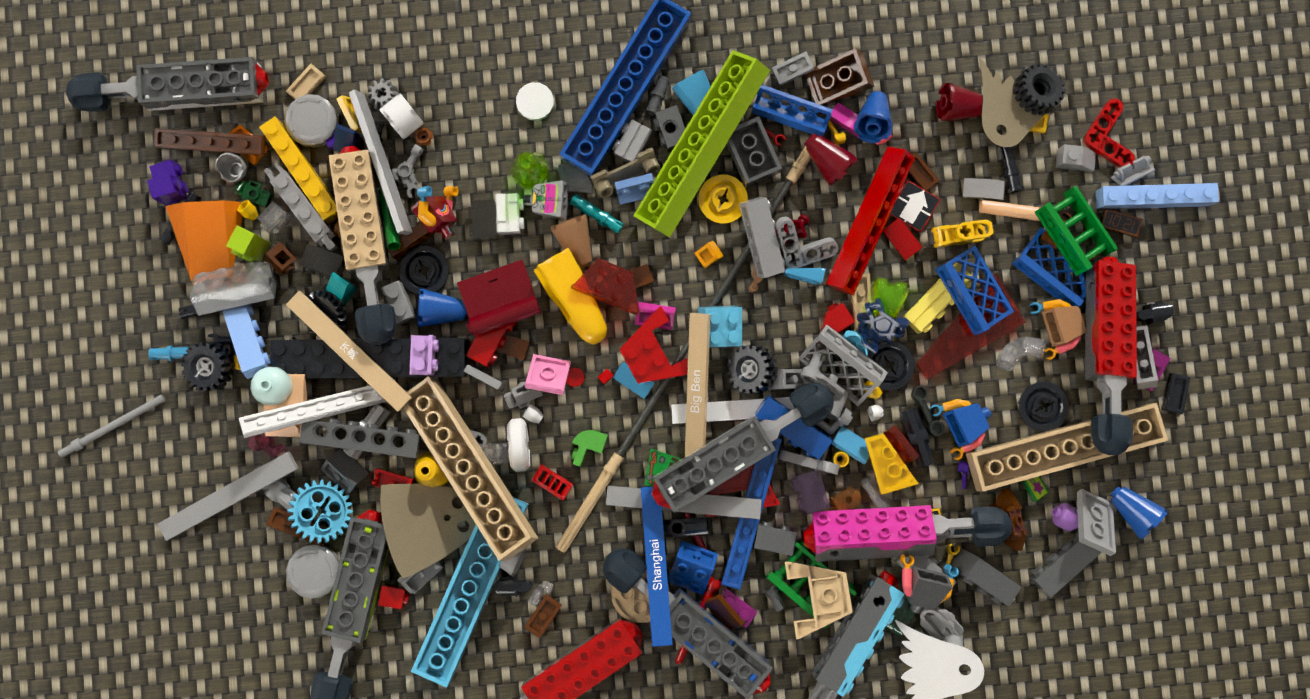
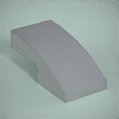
(983, 189)

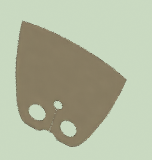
(417, 525)

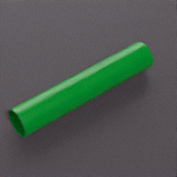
(391, 234)

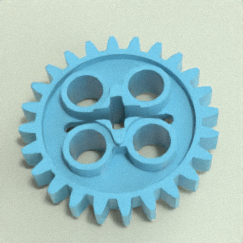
(305, 502)

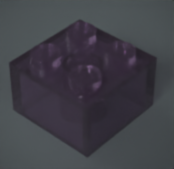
(810, 491)

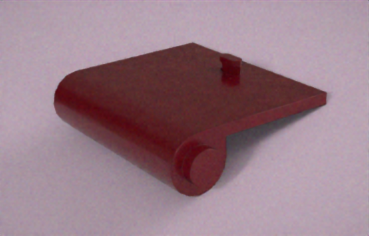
(498, 298)

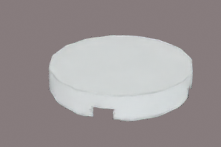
(535, 101)

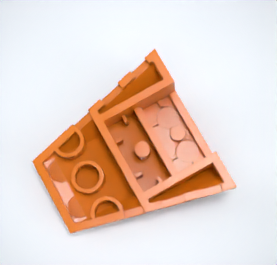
(204, 232)

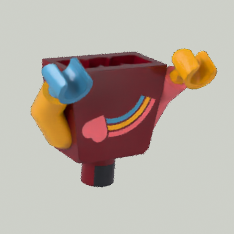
(436, 211)

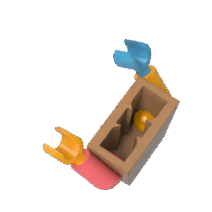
(1063, 323)

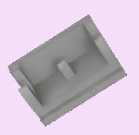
(418, 580)

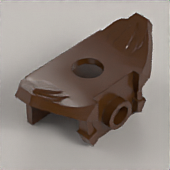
(1008, 503)

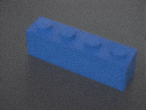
(808, 438)

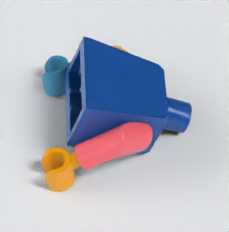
(966, 423)

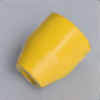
(248, 210)
(876, 393)
(845, 459)

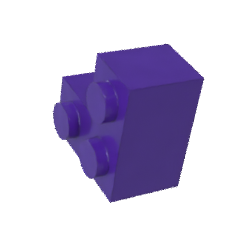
(167, 183)

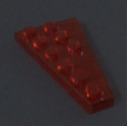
(959, 341)

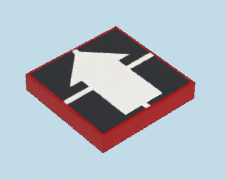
(914, 206)

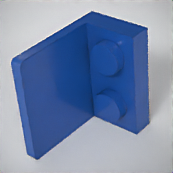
(692, 567)

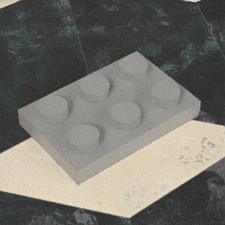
(1096, 522)

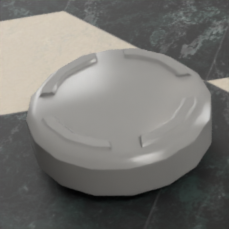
(311, 120)
(312, 571)

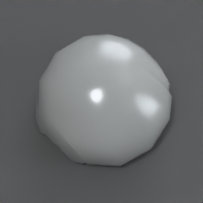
(231, 167)

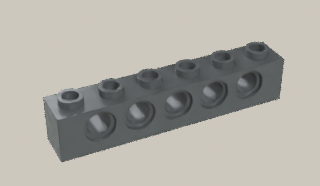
(311, 435)

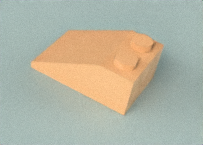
(298, 395)

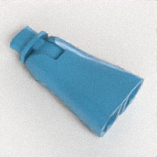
(692, 90)

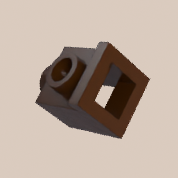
(277, 253)

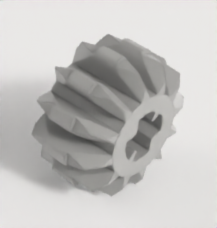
(381, 88)

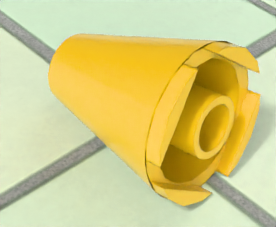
(434, 477)

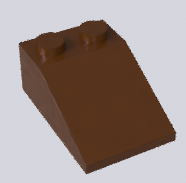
(840, 78)

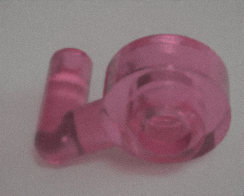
(263, 445)

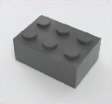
(753, 152)

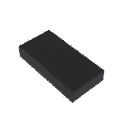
(1176, 393)

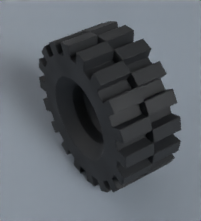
(1046, 81)

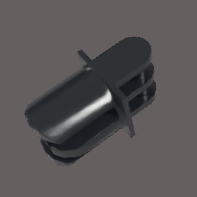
(1155, 312)
(511, 586)

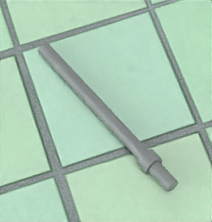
(78, 444)

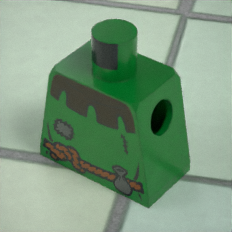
(657, 463)

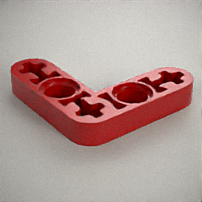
(1102, 138)

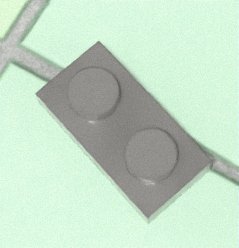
(793, 68)

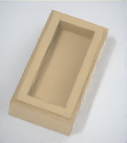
(306, 82)

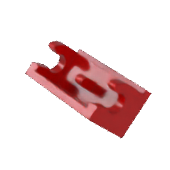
(386, 477)

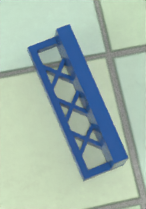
(790, 114)

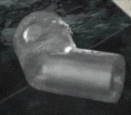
(538, 592)

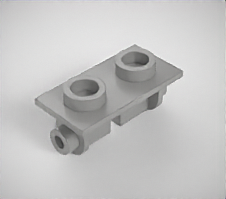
(1129, 173)

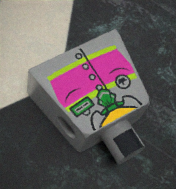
(549, 199)

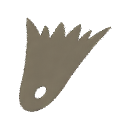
(1003, 109)

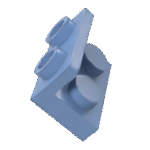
(633, 188)

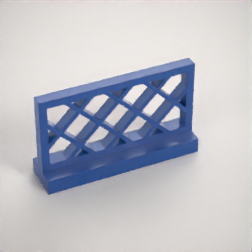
(1044, 278)
(964, 297)

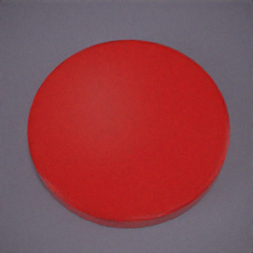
(575, 377)

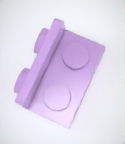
(423, 355)

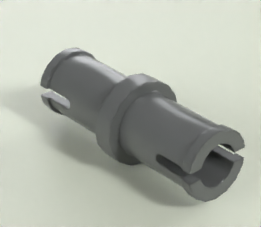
(657, 95)

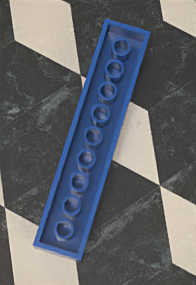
(625, 86)

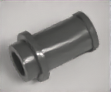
(775, 597)

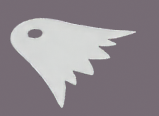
(937, 666)

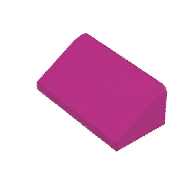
(844, 118)
(648, 309)

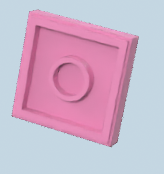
(548, 374)

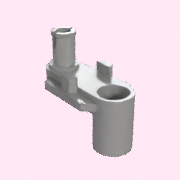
(811, 374)
(942, 625)

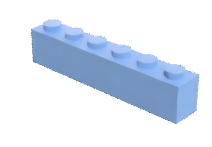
(1157, 196)

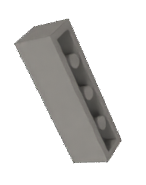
(762, 237)

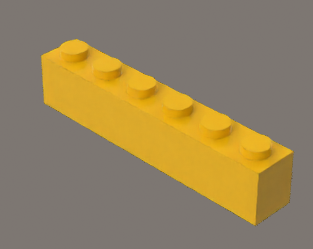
(300, 169)

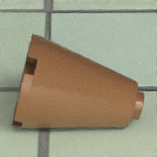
(575, 236)

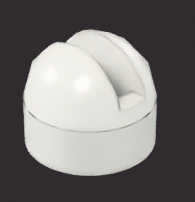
(875, 412)

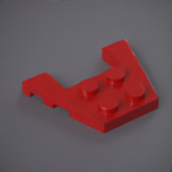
(646, 356)
(739, 483)

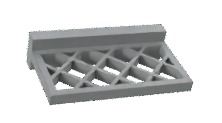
(850, 357)

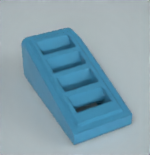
(809, 275)

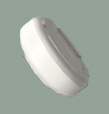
(518, 445)

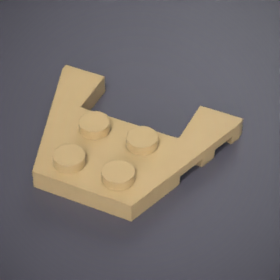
(828, 595)

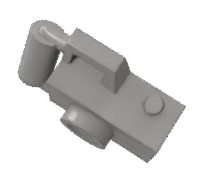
(522, 396)

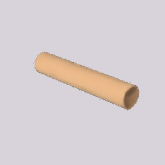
(1008, 210)

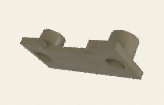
(645, 164)

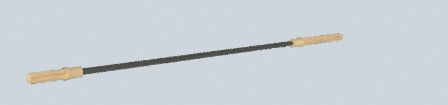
(610, 468)

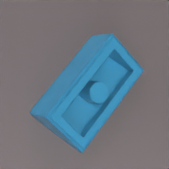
(625, 377)
(851, 444)

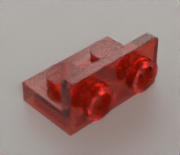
(900, 444)

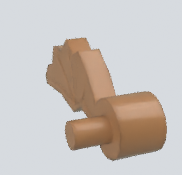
(754, 287)

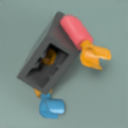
(926, 587)

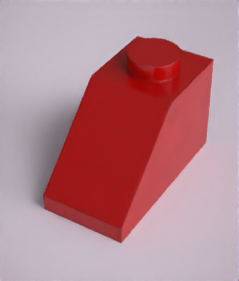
(837, 317)

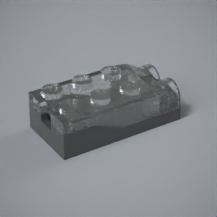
(233, 287)

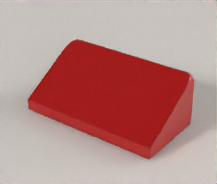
(902, 239)

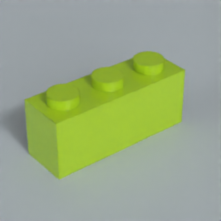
(248, 245)

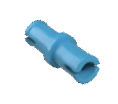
(169, 353)

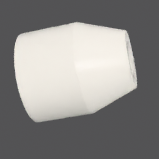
(533, 414)

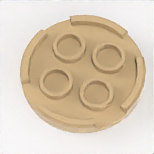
(633, 604)

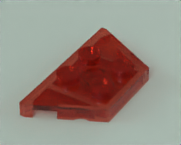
(609, 284)

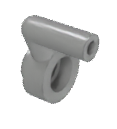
(844, 419)

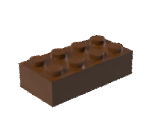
(410, 241)

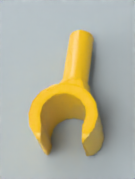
(839, 138)
(950, 553)

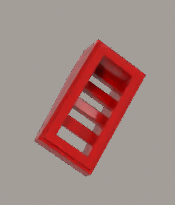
(566, 490)

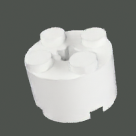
(401, 116)

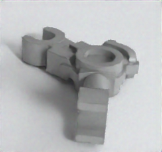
(406, 171)

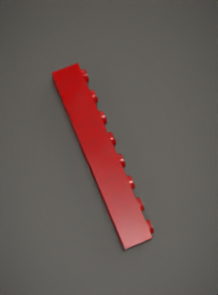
(870, 220)

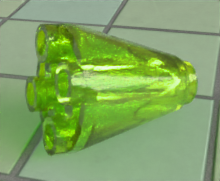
(531, 174)
(891, 294)

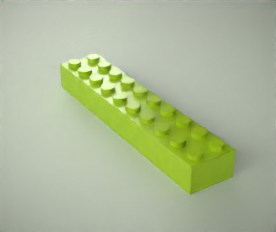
(702, 142)

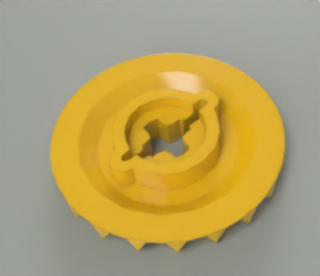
(715, 188)

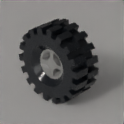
(198, 364)
(743, 372)

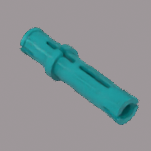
(594, 212)

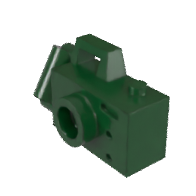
(253, 194)

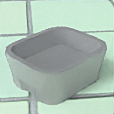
(513, 564)

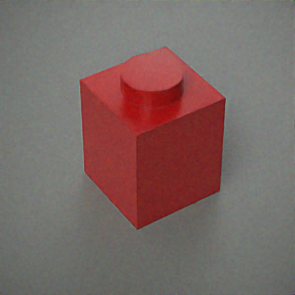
(393, 596)

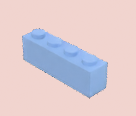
(246, 339)

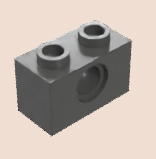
(666, 118)

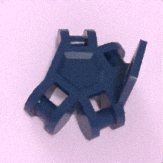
(881, 327)

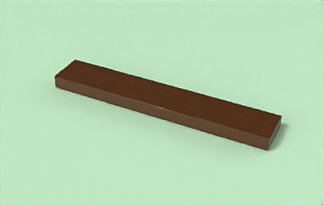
(210, 141)

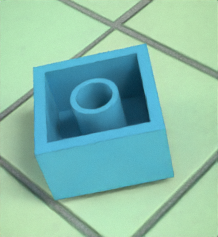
(724, 325)

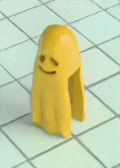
(579, 309)

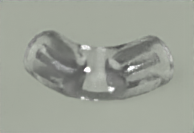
(1018, 348)

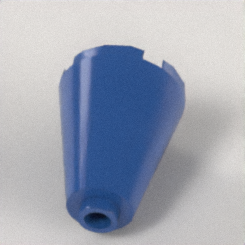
(874, 119)
(438, 308)
(1137, 510)

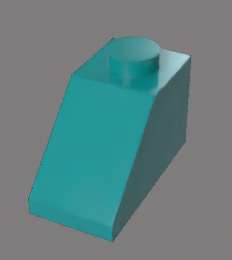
(341, 288)

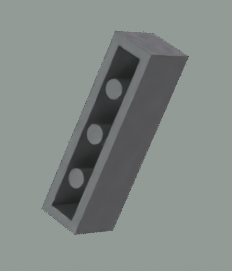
(1063, 566)

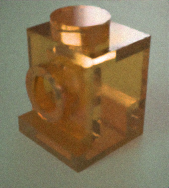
(839, 499)

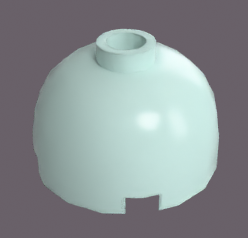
(271, 386)

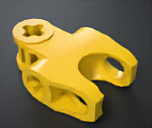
(961, 234)

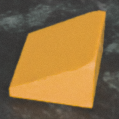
(709, 254)

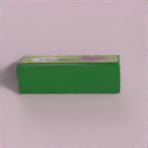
(1035, 488)

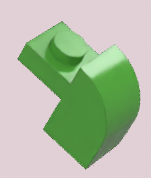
(588, 440)

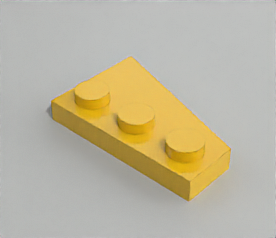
(887, 465)

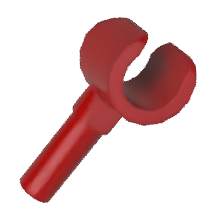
(774, 137)

